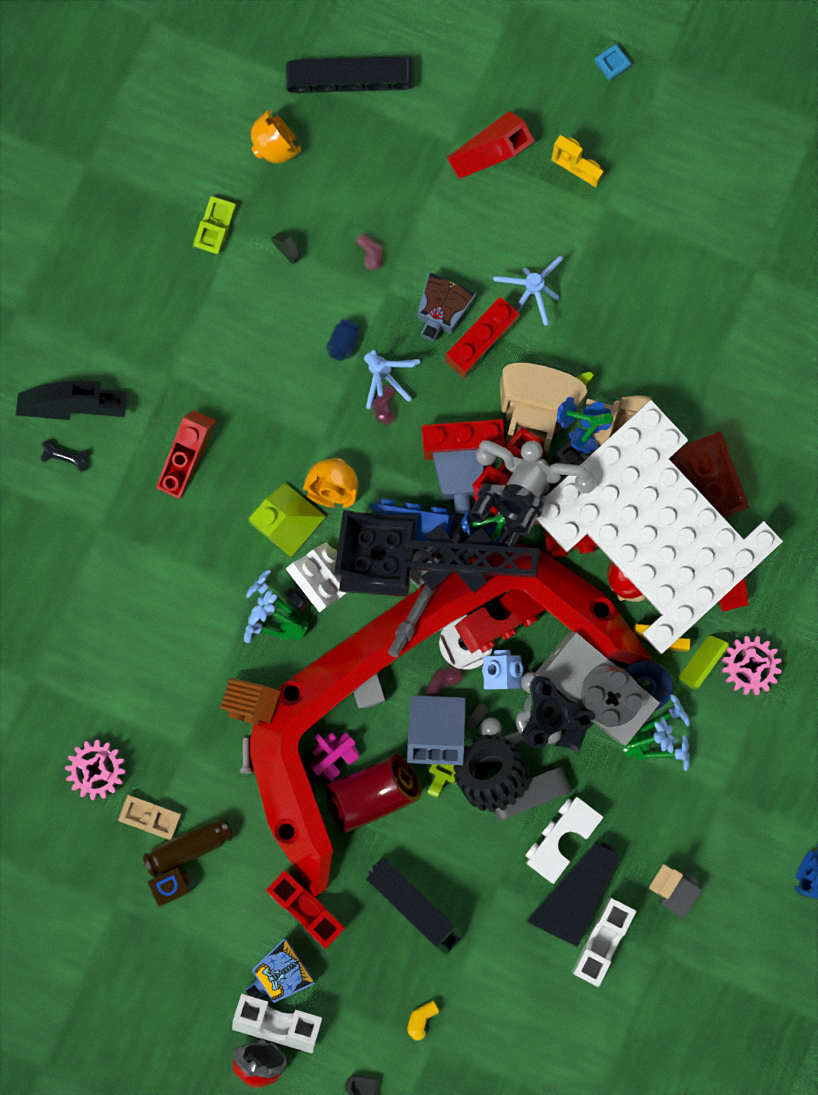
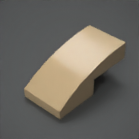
(149, 817)
(665, 882)

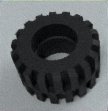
(501, 788)

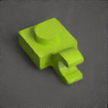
(442, 774)

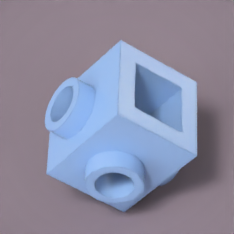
(502, 670)

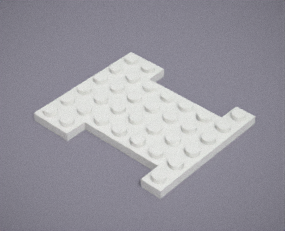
(655, 525)

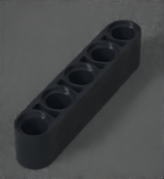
(350, 74)

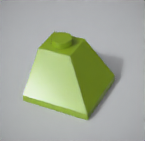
(286, 519)

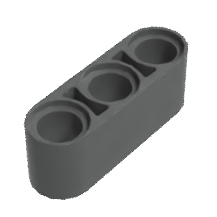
(539, 791)

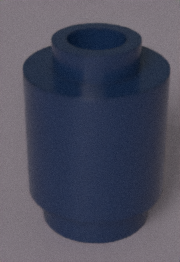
(343, 340)

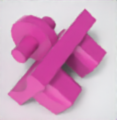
(329, 751)

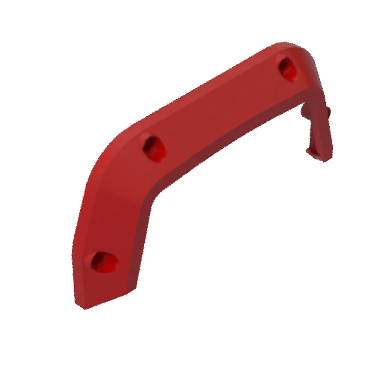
(341, 671)

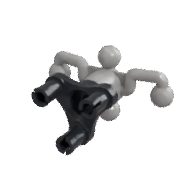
(520, 497)
(533, 725)

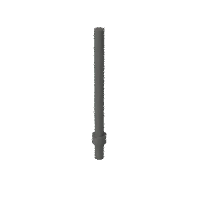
(406, 629)

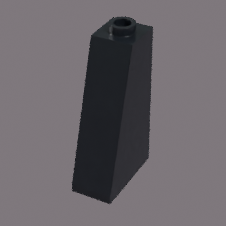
(575, 897)
(414, 906)

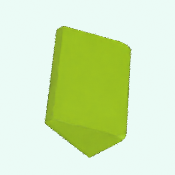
(703, 662)

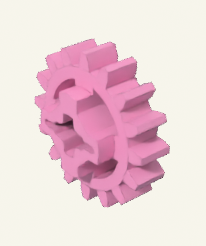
(749, 653)
(102, 758)

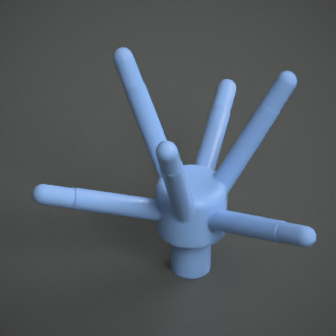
(534, 285)
(381, 369)

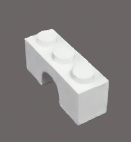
(575, 818)
(602, 941)
(259, 1020)

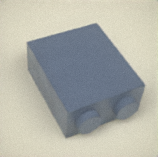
(436, 730)

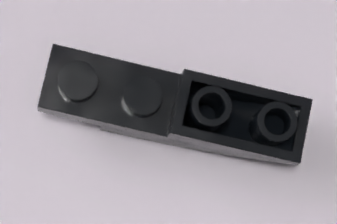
(66, 397)

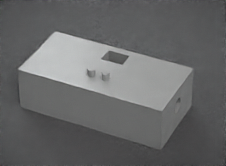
(567, 670)

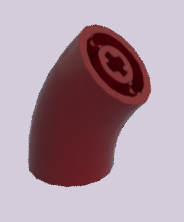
(372, 793)

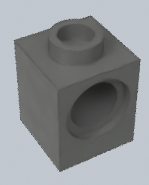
(683, 896)

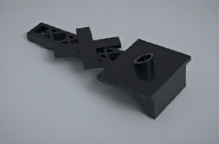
(368, 533)

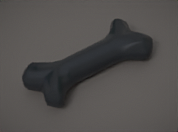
(77, 459)

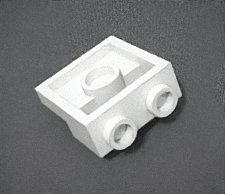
(317, 578)

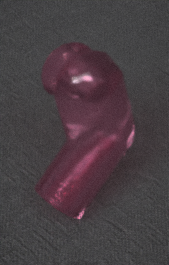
(373, 252)
(381, 407)
(443, 678)

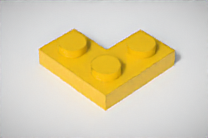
(568, 155)

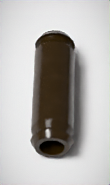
(188, 847)

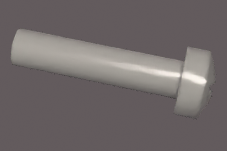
(246, 757)

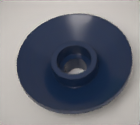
(660, 680)

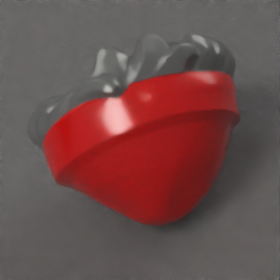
(258, 1063)

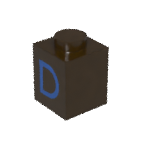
(170, 886)

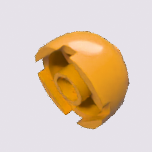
(273, 139)
(331, 483)

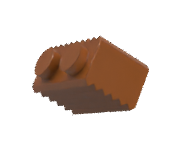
(249, 701)

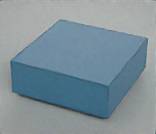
(612, 62)

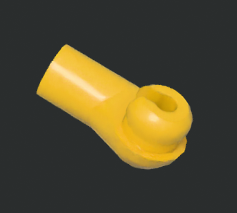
(418, 1020)

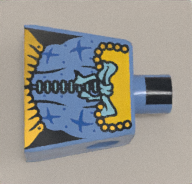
(280, 974)

